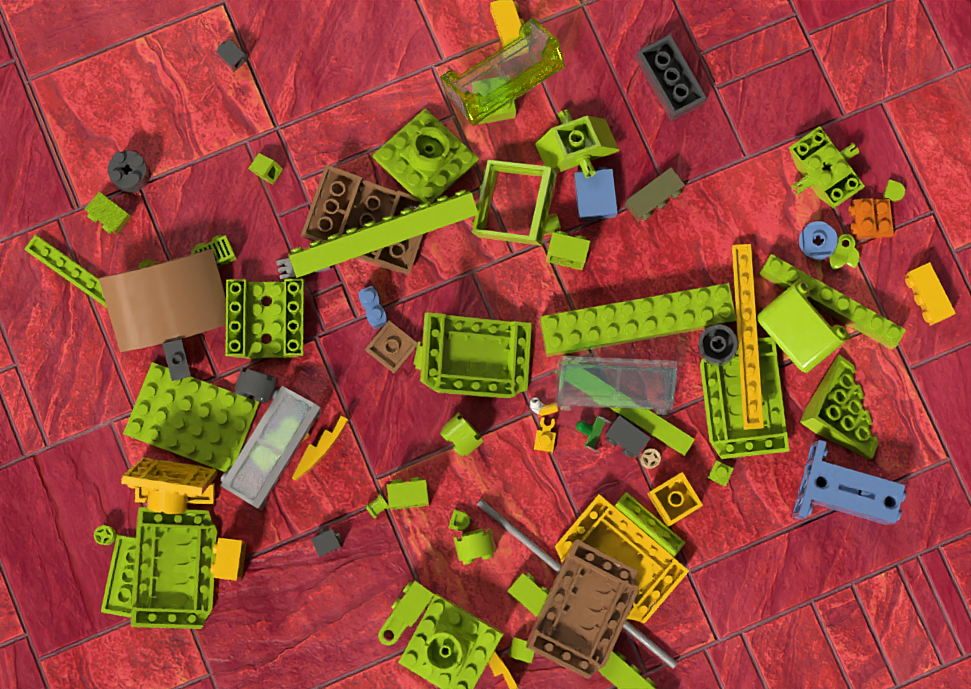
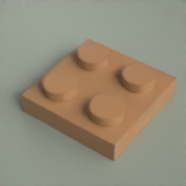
(391, 347)

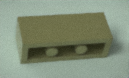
(655, 195)

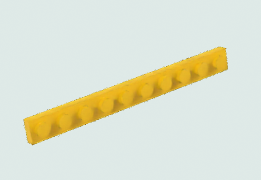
(747, 337)

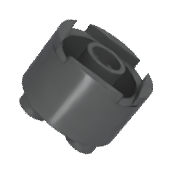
(123, 162)
(722, 355)
(255, 384)

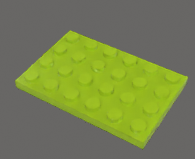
(191, 418)

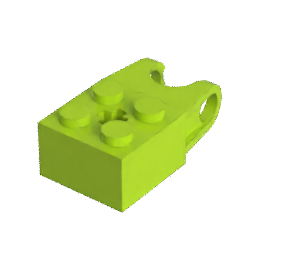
(406, 611)

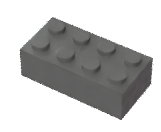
(670, 78)

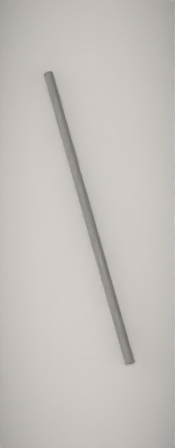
(556, 566)

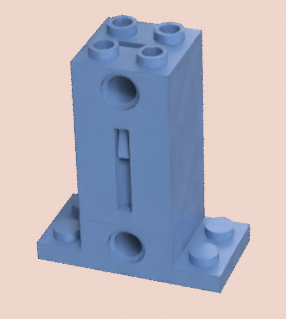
(846, 490)

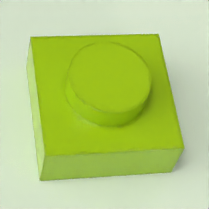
(720, 473)

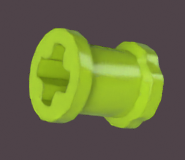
(377, 506)

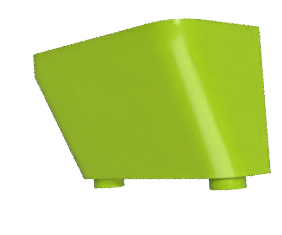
(800, 328)

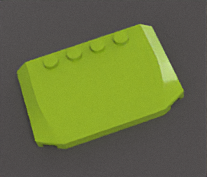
(475, 356)
(725, 410)
(173, 569)

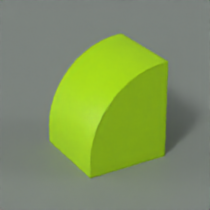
(265, 168)
(552, 224)
(519, 651)

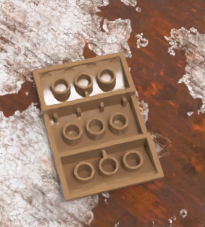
(350, 202)
(165, 301)

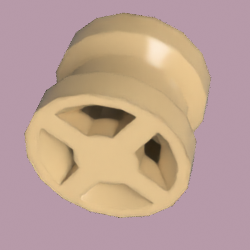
(652, 456)

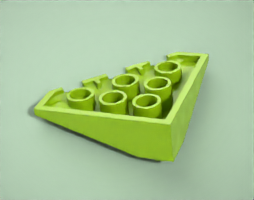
(838, 411)

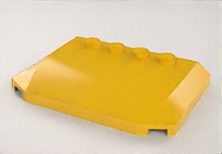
(617, 536)

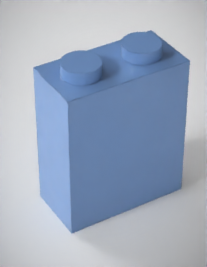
(595, 195)

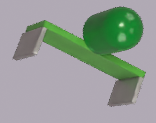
(593, 432)

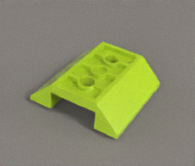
(250, 320)

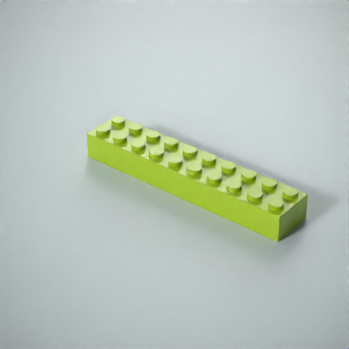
(637, 320)

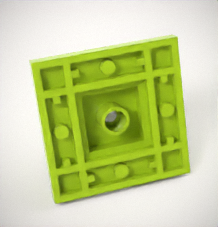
(425, 158)
(466, 636)

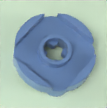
(825, 232)

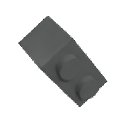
(626, 437)

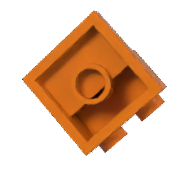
(871, 218)

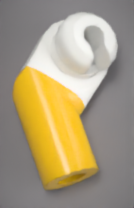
(542, 409)

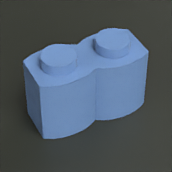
(371, 304)

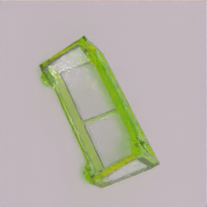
(505, 73)

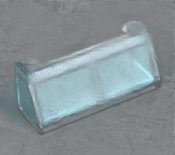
(615, 383)

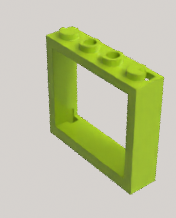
(542, 205)

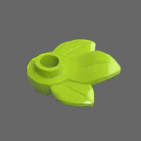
(845, 254)

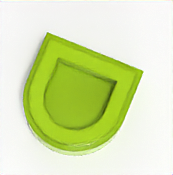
(894, 191)
(460, 521)

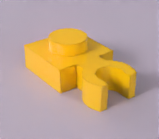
(545, 439)

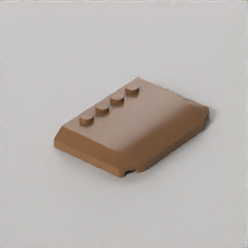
(584, 610)

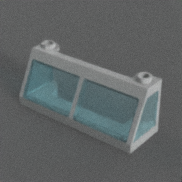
(271, 447)

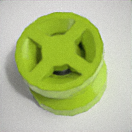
(102, 533)

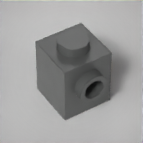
(326, 541)

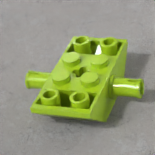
(576, 143)
(836, 182)

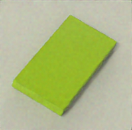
(120, 579)

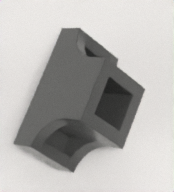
(177, 359)

